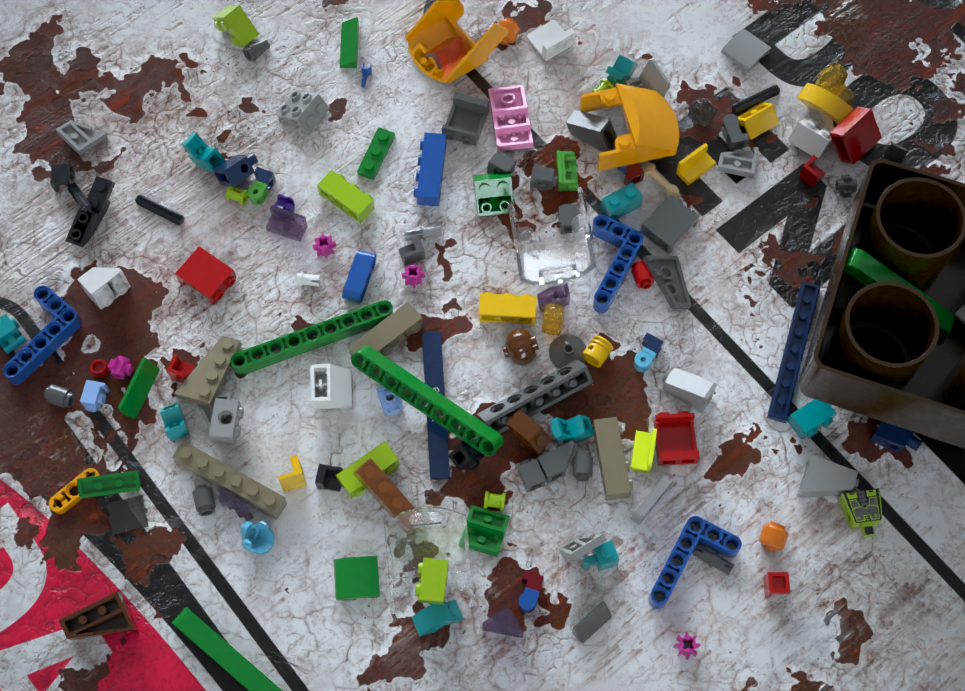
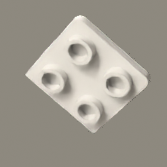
(551, 39)

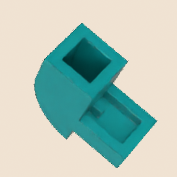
(621, 70)
(201, 154)
(174, 421)
(575, 429)
(436, 616)

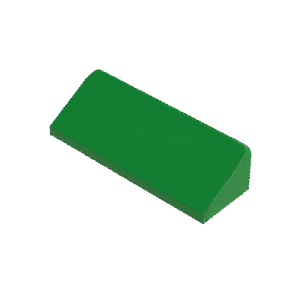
(349, 43)
(138, 388)

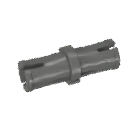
(713, 559)

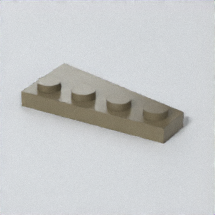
(209, 374)

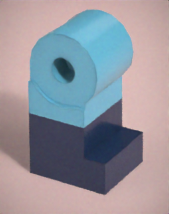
(645, 358)

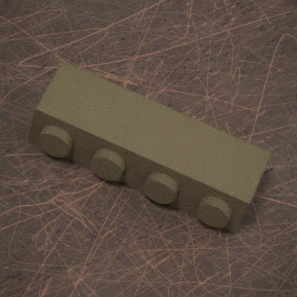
(391, 331)
(611, 458)

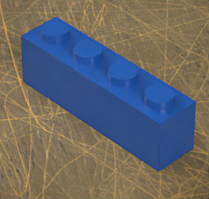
(431, 169)

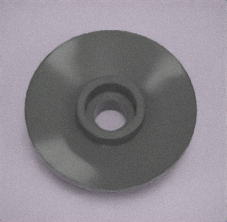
(560, 357)

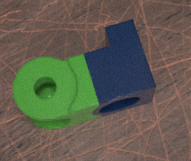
(262, 186)

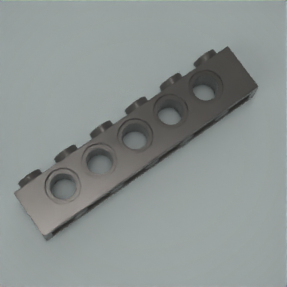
(538, 395)

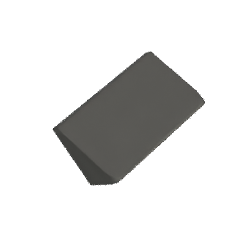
(592, 622)

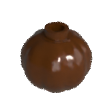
(520, 347)

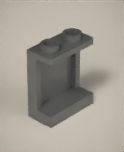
(466, 119)
(669, 223)

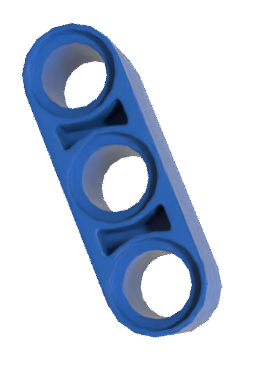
(359, 276)

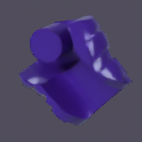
(285, 203)

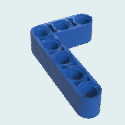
(619, 263)
(45, 336)
(684, 554)

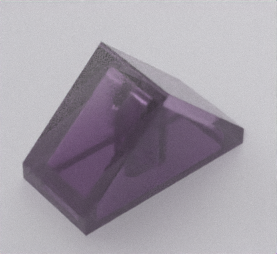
(554, 294)
(503, 623)

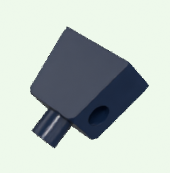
(235, 169)
(895, 437)

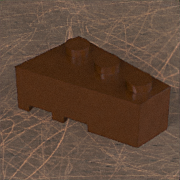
(99, 619)

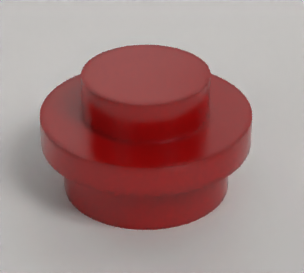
(99, 368)

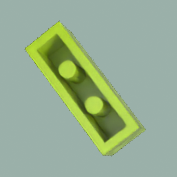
(346, 196)
(381, 455)

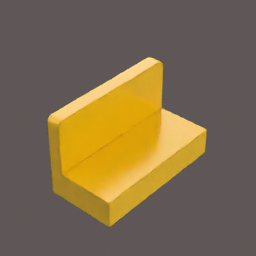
(759, 119)
(695, 165)
(294, 479)

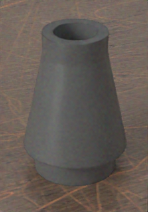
(256, 49)

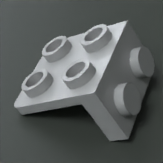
(651, 78)
(304, 109)

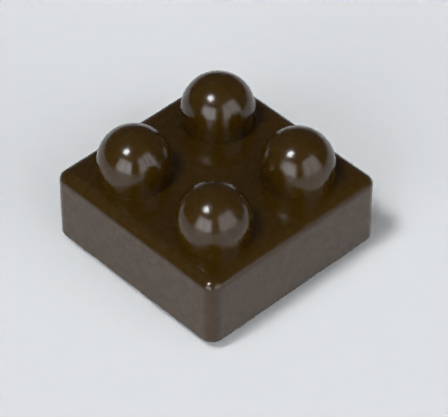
(881, 342)

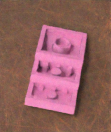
(510, 118)

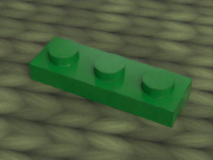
(376, 153)
(108, 484)

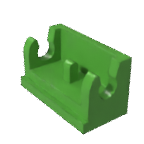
(566, 171)

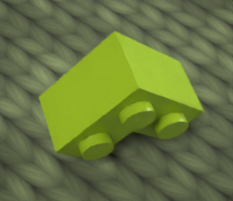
(237, 24)
(433, 581)

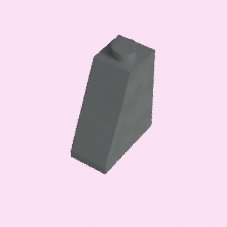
(593, 130)

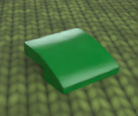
(486, 530)
(356, 578)

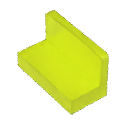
(643, 451)

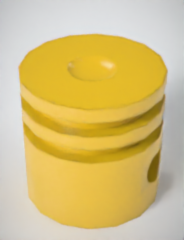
(597, 351)

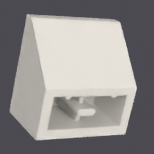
(811, 137)
(104, 285)
(330, 386)

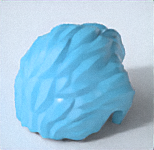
(257, 537)

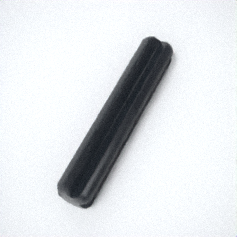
(756, 99)
(79, 197)
(159, 209)

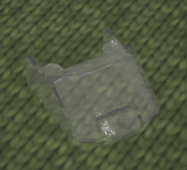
(554, 259)
(427, 534)

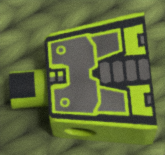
(862, 509)

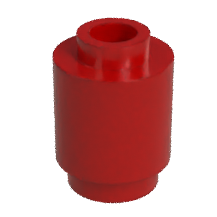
(642, 275)

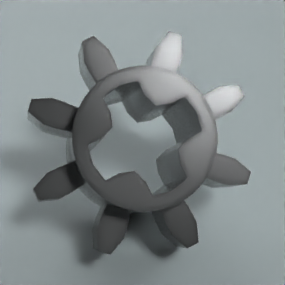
(846, 186)

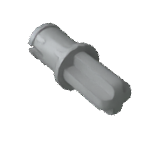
(423, 232)

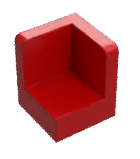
(811, 173)
(179, 370)
(776, 583)

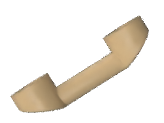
(649, 171)

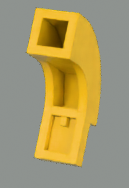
(825, 102)

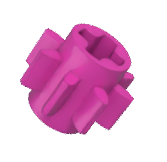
(324, 246)
(413, 275)
(120, 367)
(686, 639)

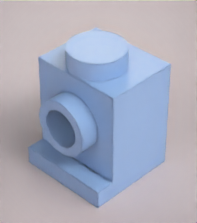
(94, 395)
(389, 407)

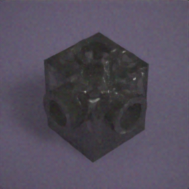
(702, 112)

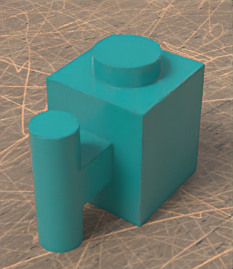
(9, 334)
(603, 557)

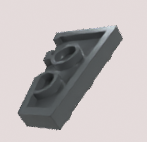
(670, 279)

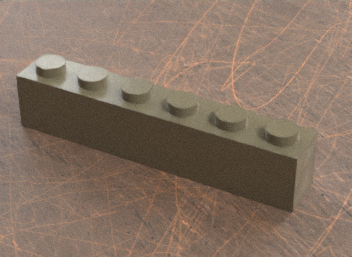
(230, 479)

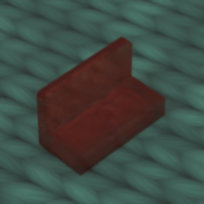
(448, 52)

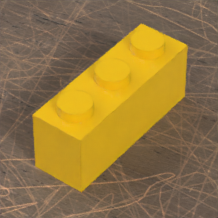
(507, 308)

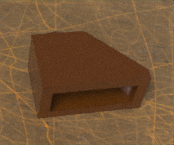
(528, 432)

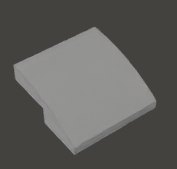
(745, 49)

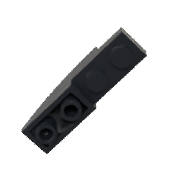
(87, 222)

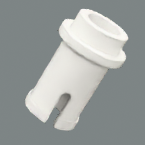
(307, 279)

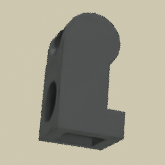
(733, 134)

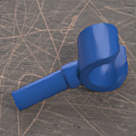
(365, 71)

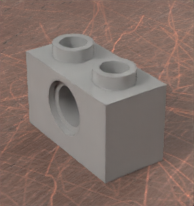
(226, 432)

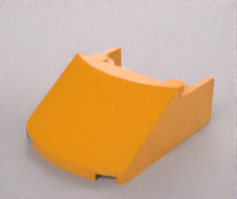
(439, 25)
(649, 121)

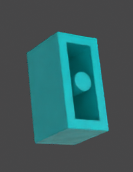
(621, 202)
(811, 417)

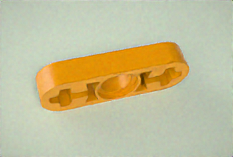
(59, 496)

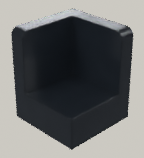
(61, 175)
(327, 478)

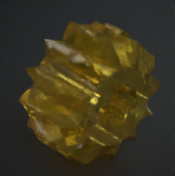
(553, 319)

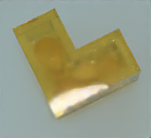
(833, 79)

